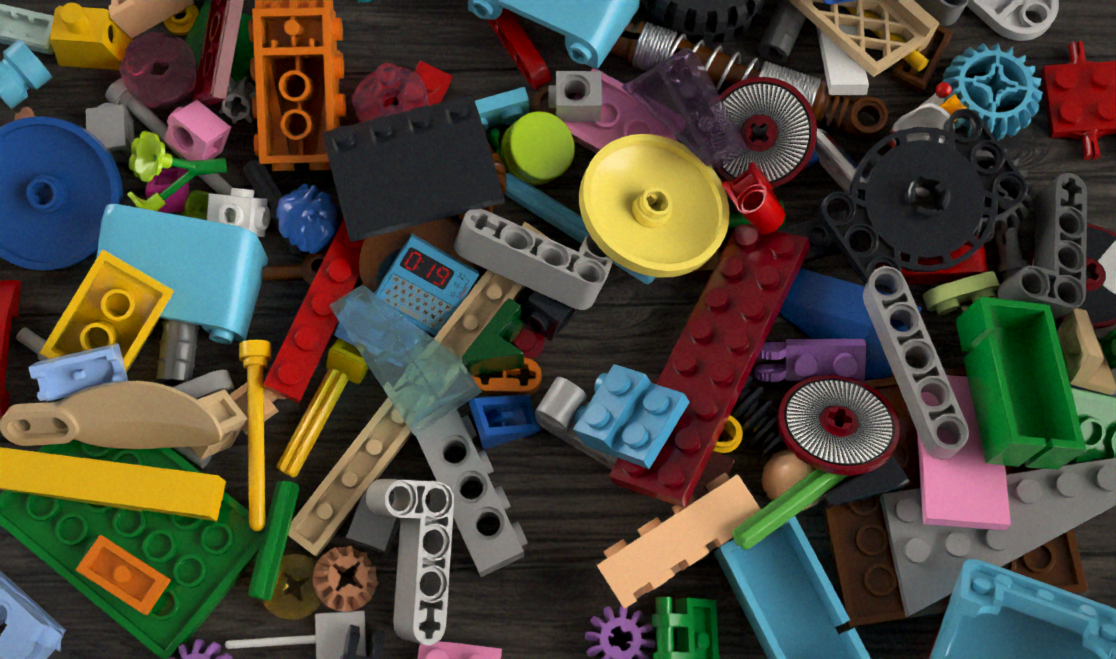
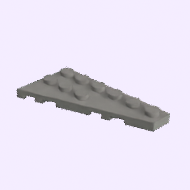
(1040, 508)

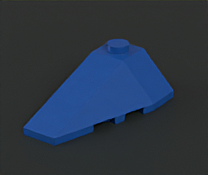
(836, 310)

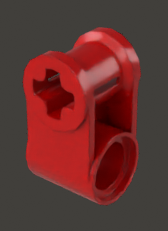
(755, 199)

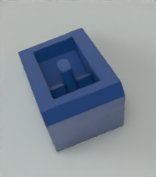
(503, 419)

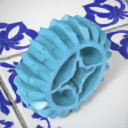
(1007, 83)

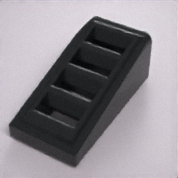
(883, 480)

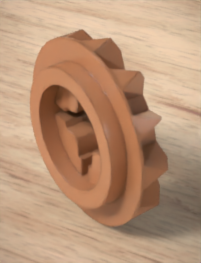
(326, 579)

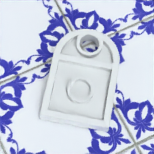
(1009, 16)

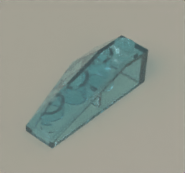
(411, 366)

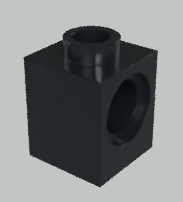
(547, 315)

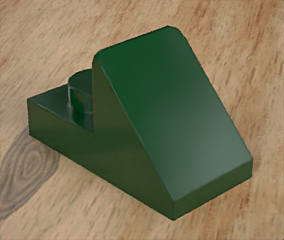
(490, 349)

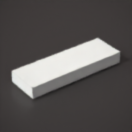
(842, 72)

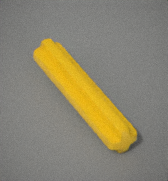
(312, 422)

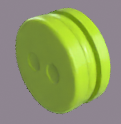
(537, 148)

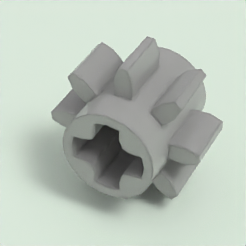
(232, 107)

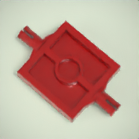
(1080, 99)

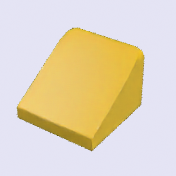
(348, 360)

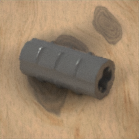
(781, 32)
(176, 352)

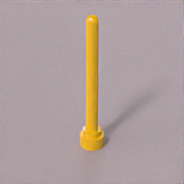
(255, 357)

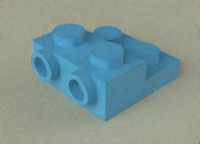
(629, 416)

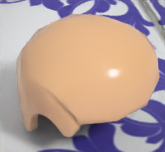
(783, 472)

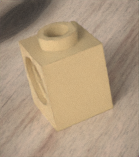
(229, 417)

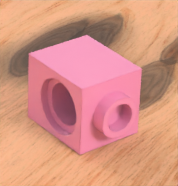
(196, 132)

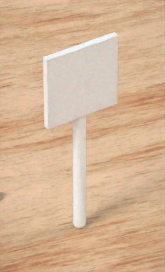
(329, 637)

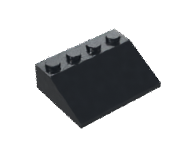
(412, 168)

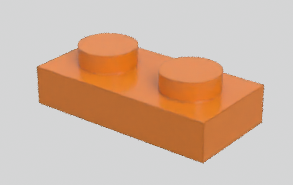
(123, 575)

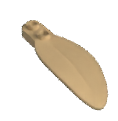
(115, 417)

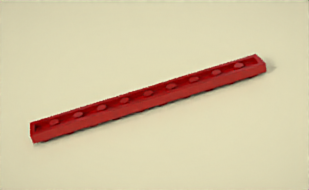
(334, 279)

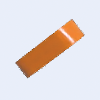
(511, 386)

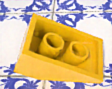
(109, 308)

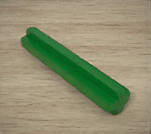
(273, 541)

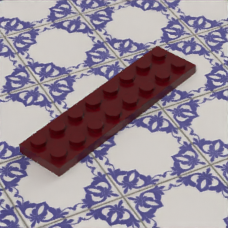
(717, 356)

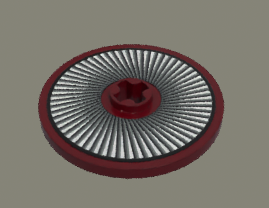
(790, 131)
(867, 431)

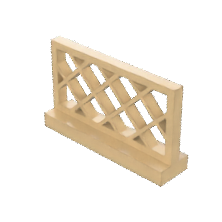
(896, 16)

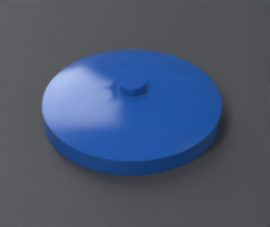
(53, 192)

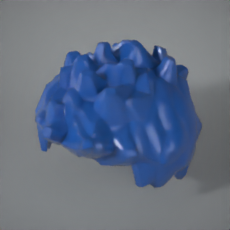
(308, 218)

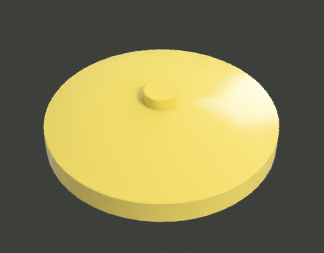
(653, 205)

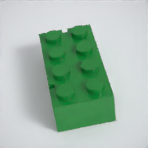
(1019, 384)

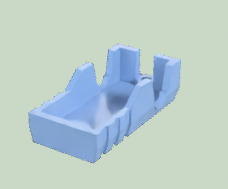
(29, 628)

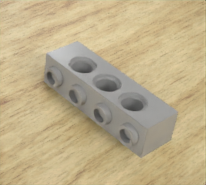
(487, 552)

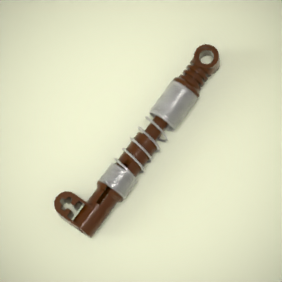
(648, 45)

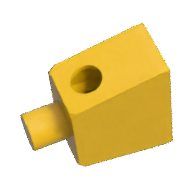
(87, 38)

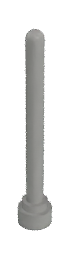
(118, 94)

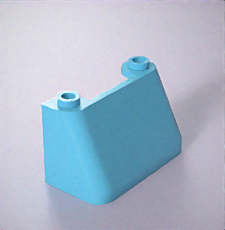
(588, 25)
(206, 263)
(1018, 617)

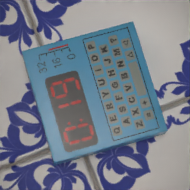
(426, 284)

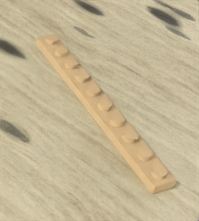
(387, 430)

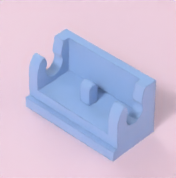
(77, 371)

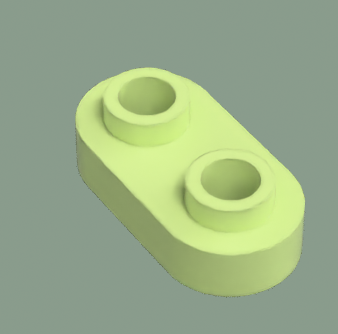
(949, 295)

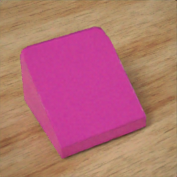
(160, 182)

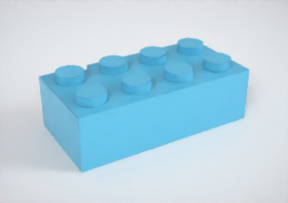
(789, 597)

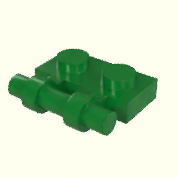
(695, 628)

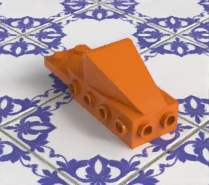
(295, 81)

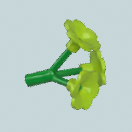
(150, 157)

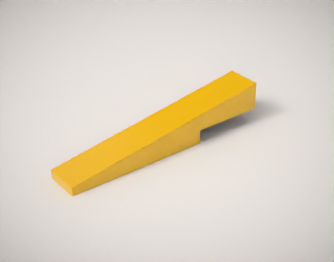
(112, 483)

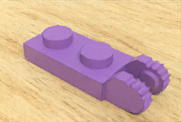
(812, 358)

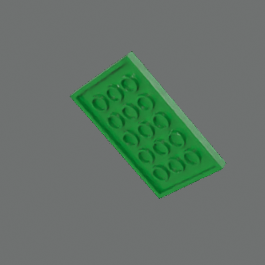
(195, 553)

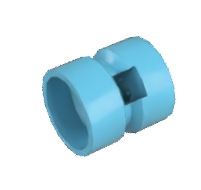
(20, 72)

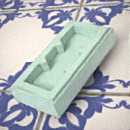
(28, 26)

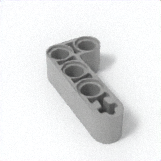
(533, 259)
(557, 416)
(414, 559)

